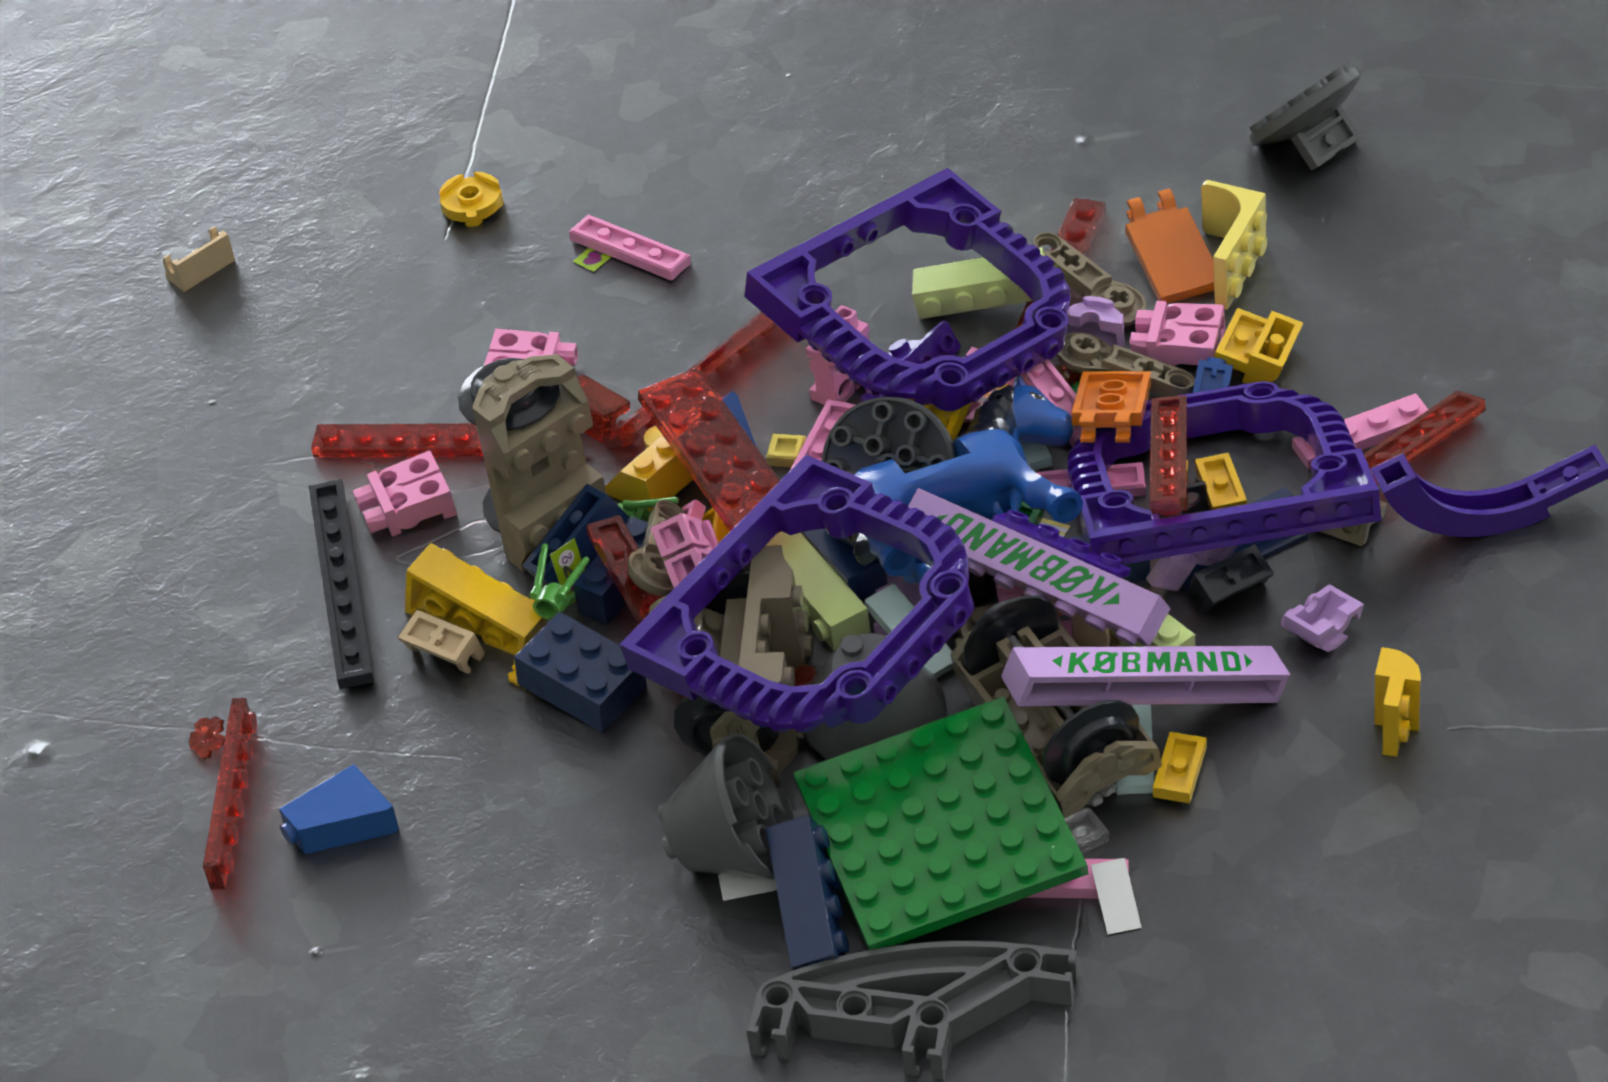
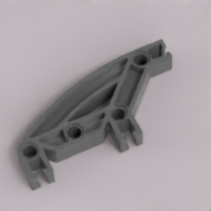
(910, 996)

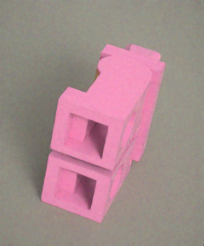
(1179, 332)
(527, 344)
(827, 378)
(405, 495)
(688, 540)

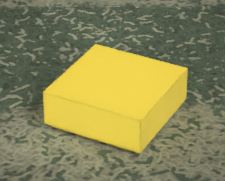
(784, 449)

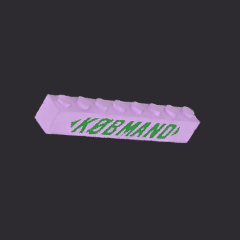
(1051, 574)
(1144, 675)

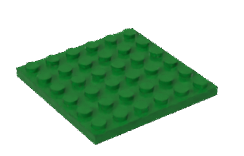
(940, 824)

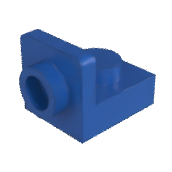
(1212, 374)

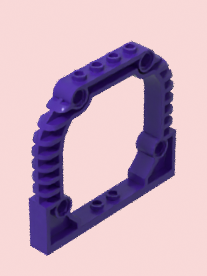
(936, 206)
(1335, 497)
(808, 498)

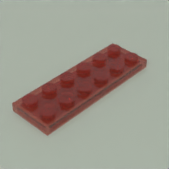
(709, 443)

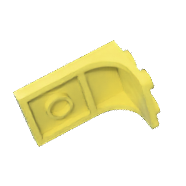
(1241, 220)

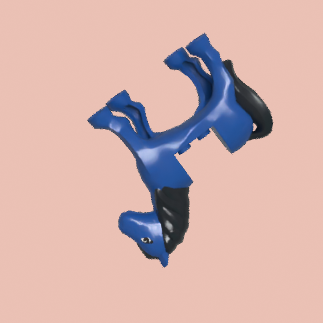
(986, 474)

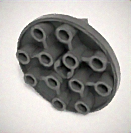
(1313, 119)
(886, 431)

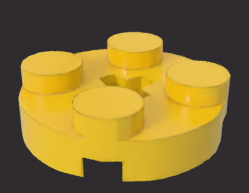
(470, 198)

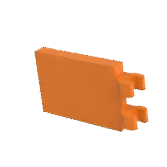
(1170, 249)
(1111, 401)

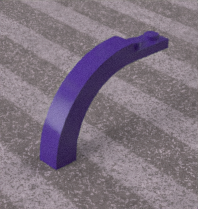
(1487, 510)

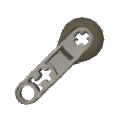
(1089, 278)
(1090, 353)
(646, 564)

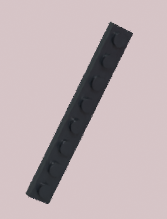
(341, 584)

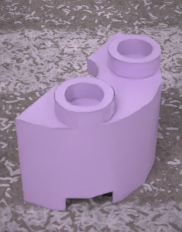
(1097, 318)
(1323, 618)

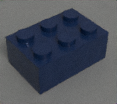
(578, 672)

